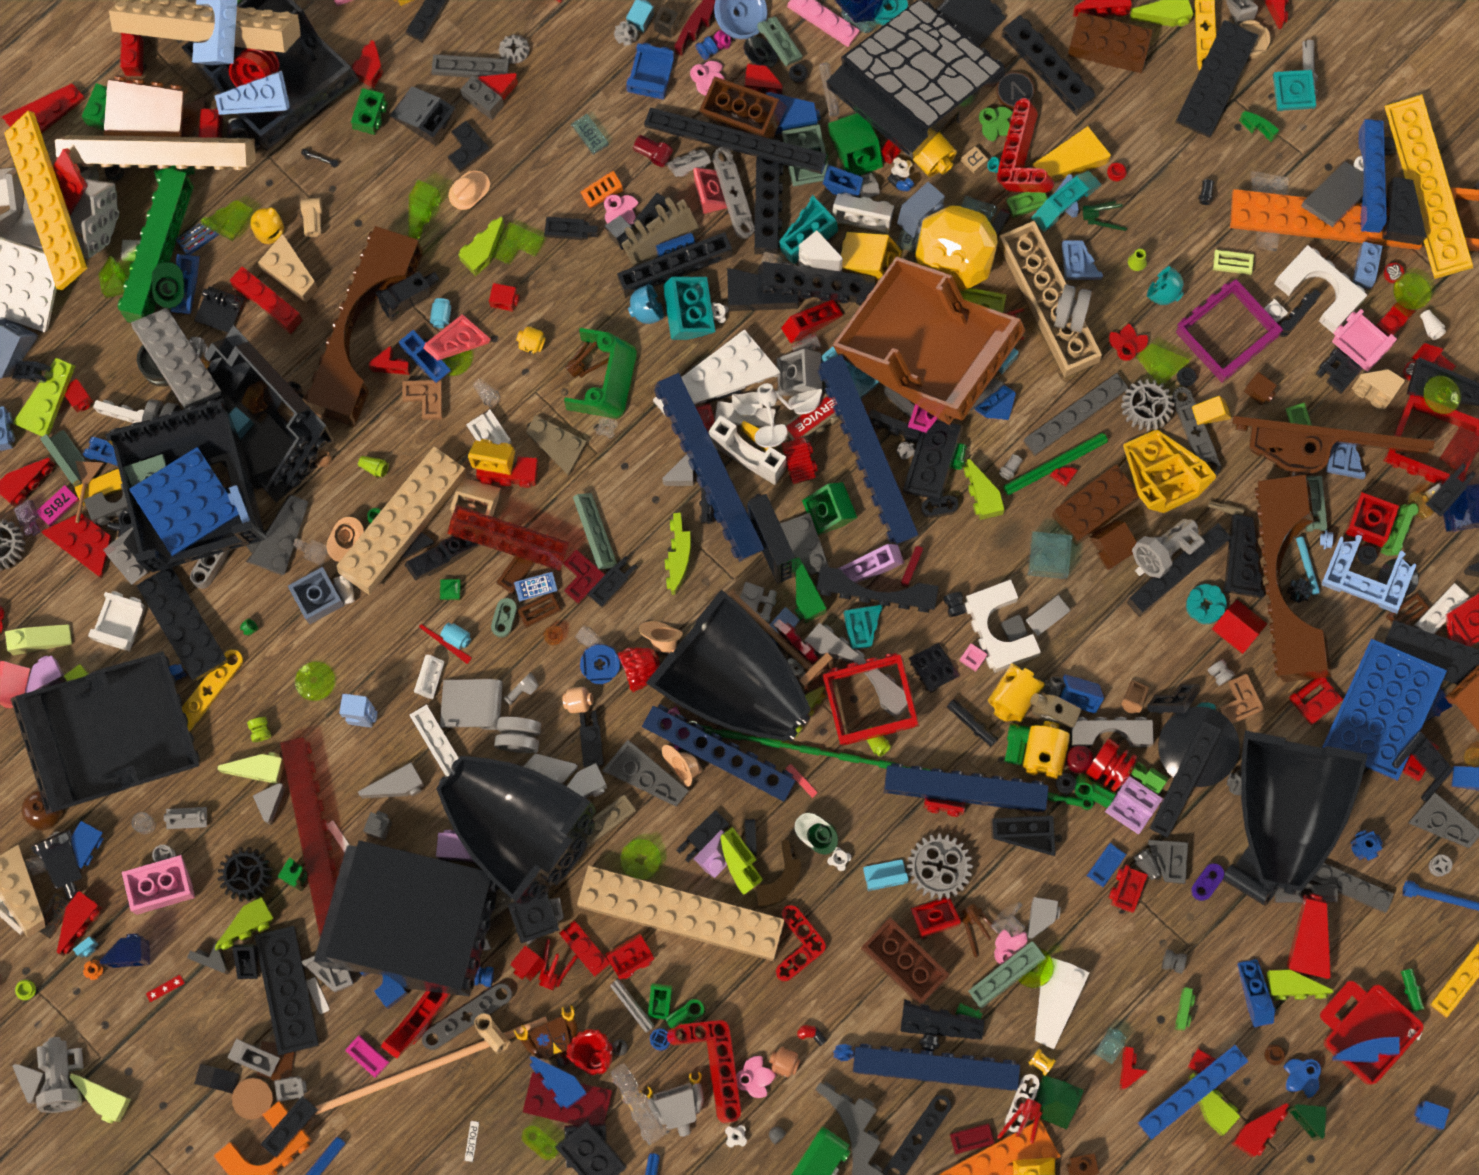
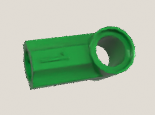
(1016, 738)
(1095, 791)
(684, 1016)

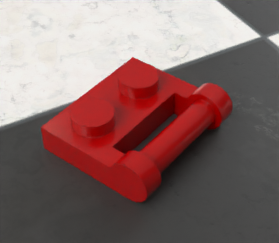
(1320, 704)

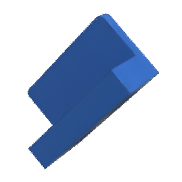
(1082, 693)

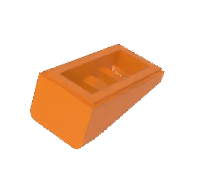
(618, 188)

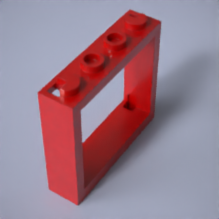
(1414, 467)
(854, 669)

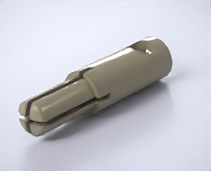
(1226, 508)

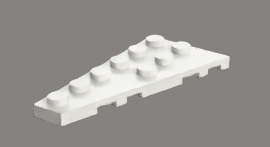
(728, 370)

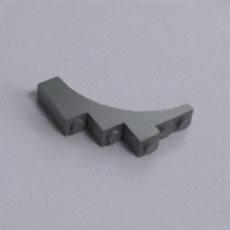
(855, 1119)

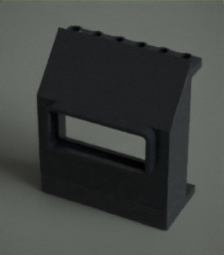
(175, 435)

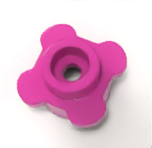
(722, 40)

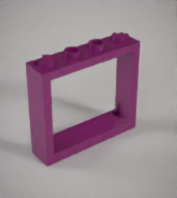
(1253, 306)

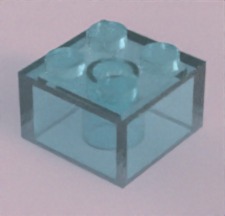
(1049, 555)

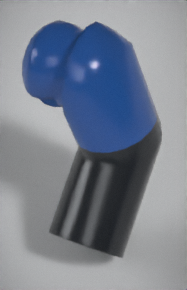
(899, 184)

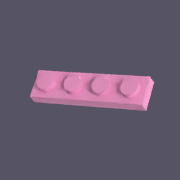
(825, 20)

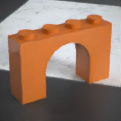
(236, 1164)

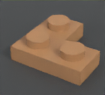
(426, 392)
(1246, 702)

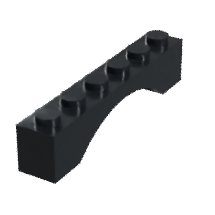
(1181, 567)
(835, 581)

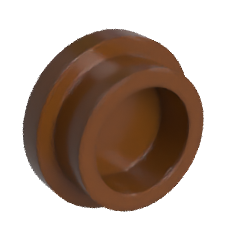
(1274, 1055)

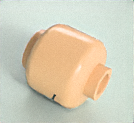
(577, 700)

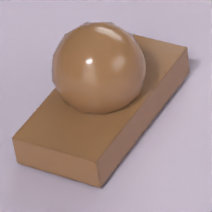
(1134, 697)

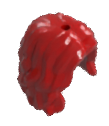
(639, 665)
(590, 1051)

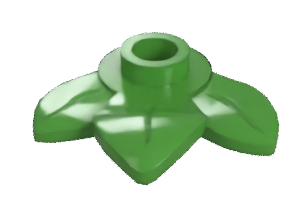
(998, 123)

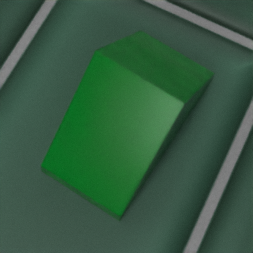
(660, 1001)

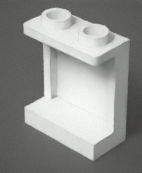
(118, 621)

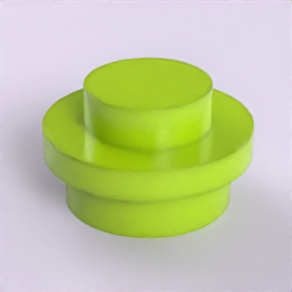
(25, 990)

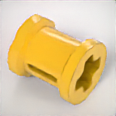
(1042, 1062)

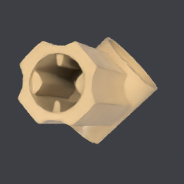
(311, 213)
(491, 1034)

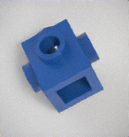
(1361, 850)

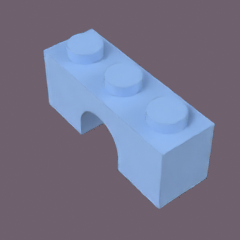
(357, 710)

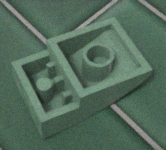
(808, 138)

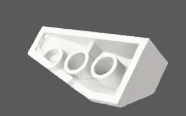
(1057, 1001)

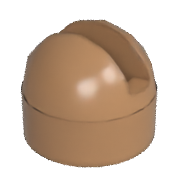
(325, 461)

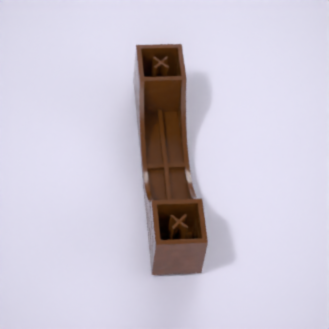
(336, 387)
(1284, 513)

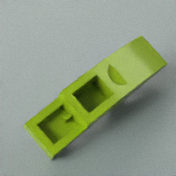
(678, 561)

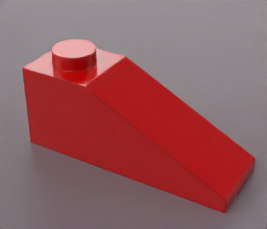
(810, 320)

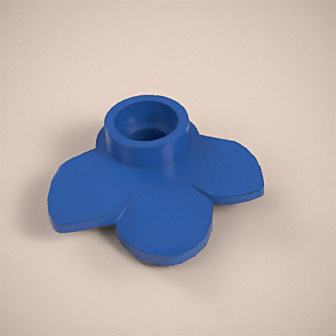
(1300, 1078)

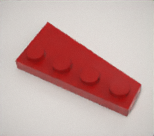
(48, 108)

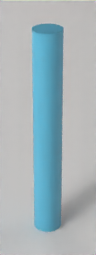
(1308, 565)

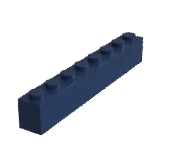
(965, 788)
(936, 1068)

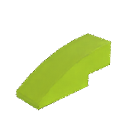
(739, 861)

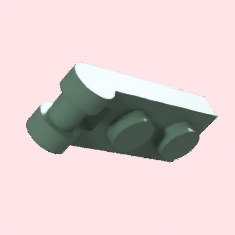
(780, 41)
(1318, 504)

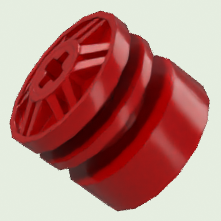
(253, 65)
(1112, 765)

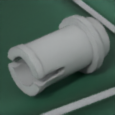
(1010, 467)

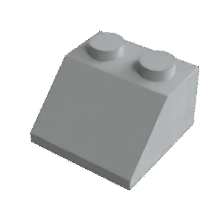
(799, 372)
(122, 554)

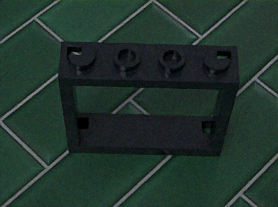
(776, 546)

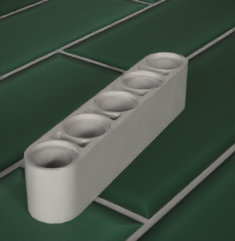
(208, 570)

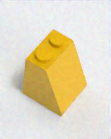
(868, 254)

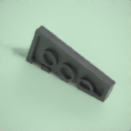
(276, 550)
(641, 771)

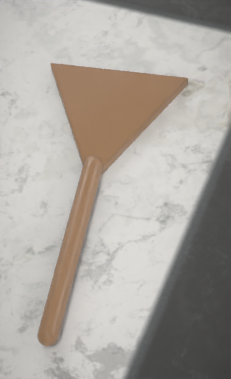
(87, 471)

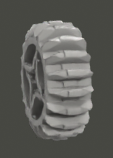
(1144, 390)
(13, 545)

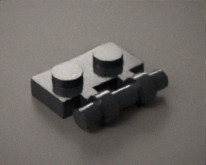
(1343, 375)

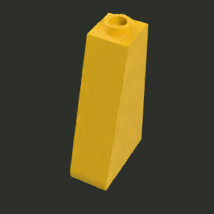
(1074, 156)

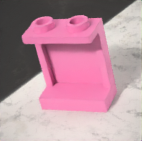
(1362, 340)

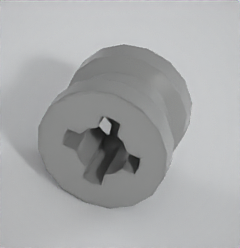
(1444, 864)

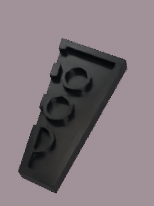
(1425, 370)
(1242, 567)
(941, 1023)

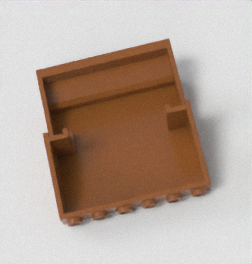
(928, 340)

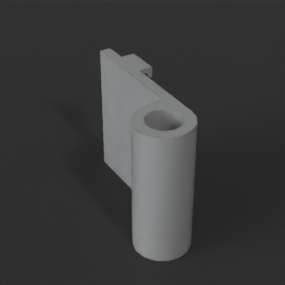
(471, 703)

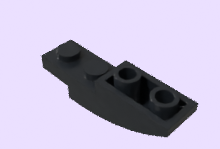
(439, 557)

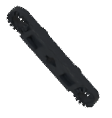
(926, 1127)

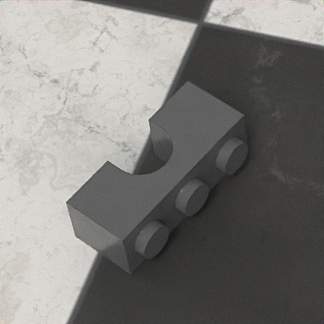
(103, 511)

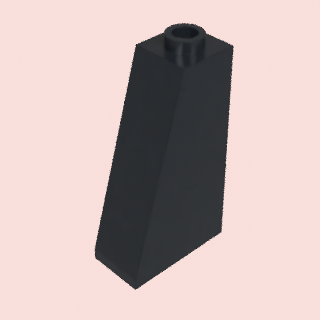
(745, 296)

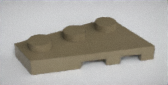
(558, 443)

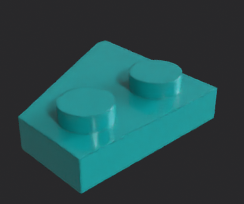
(861, 626)

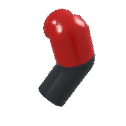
(812, 1032)

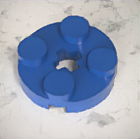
(592, 671)

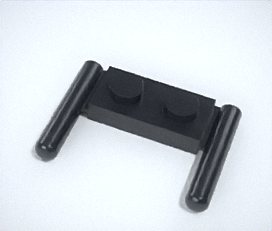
(1429, 759)

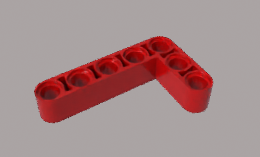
(1011, 169)
(716, 1062)

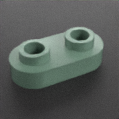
(503, 618)

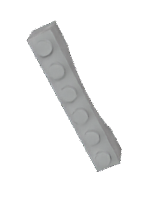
(891, 696)

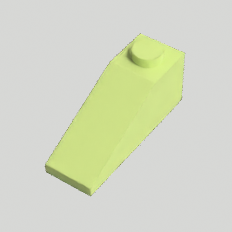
(37, 638)
(259, 767)
(104, 1101)

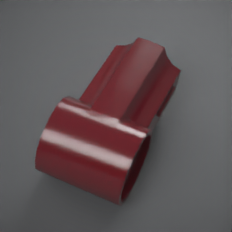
(657, 152)

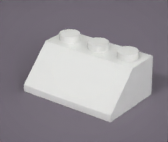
(863, 212)
(819, 254)

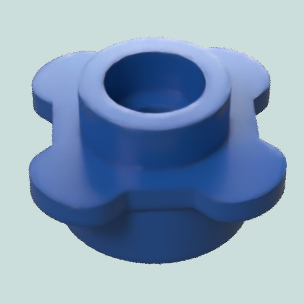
(843, 1052)

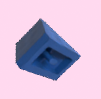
(841, 182)

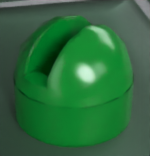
(372, 514)
(249, 627)

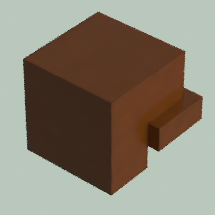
(1113, 543)

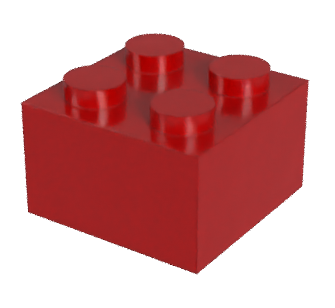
(1372, 519)

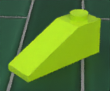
(1164, 13)

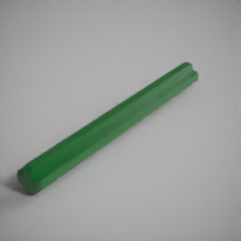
(1055, 463)

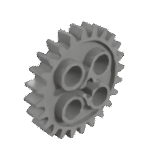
(944, 849)

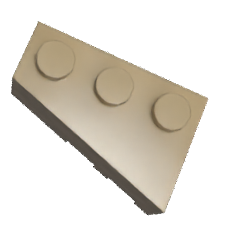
(288, 270)

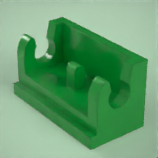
(291, 873)

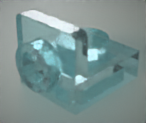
(1111, 1045)

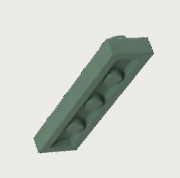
(595, 531)
(1007, 974)

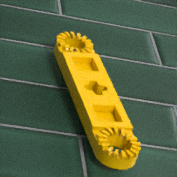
(1204, 39)
(218, 679)

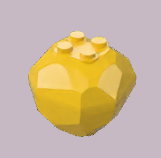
(958, 244)

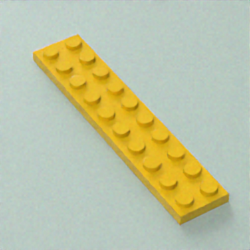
(1423, 165)
(45, 200)

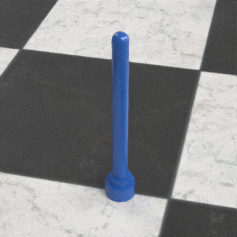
(1411, 889)

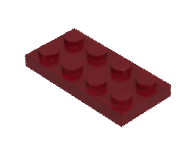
(542, 1103)

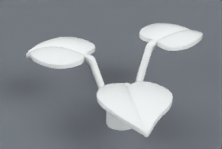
(772, 436)

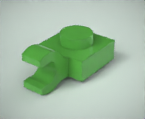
(1150, 779)

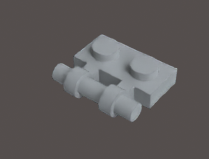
(682, 165)
(753, 596)

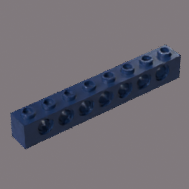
(653, 724)

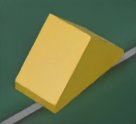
(1211, 411)

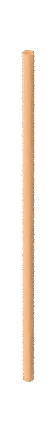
(421, 1069)

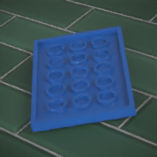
(1385, 706)

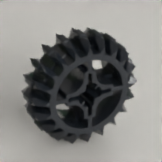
(236, 878)

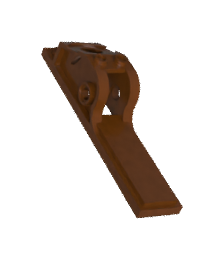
(1291, 438)

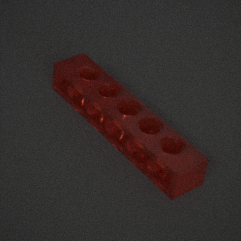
(508, 537)

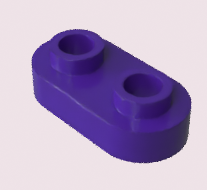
(1207, 883)

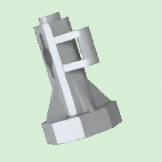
(1155, 553)
(57, 1091)

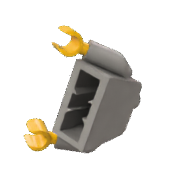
(678, 1105)

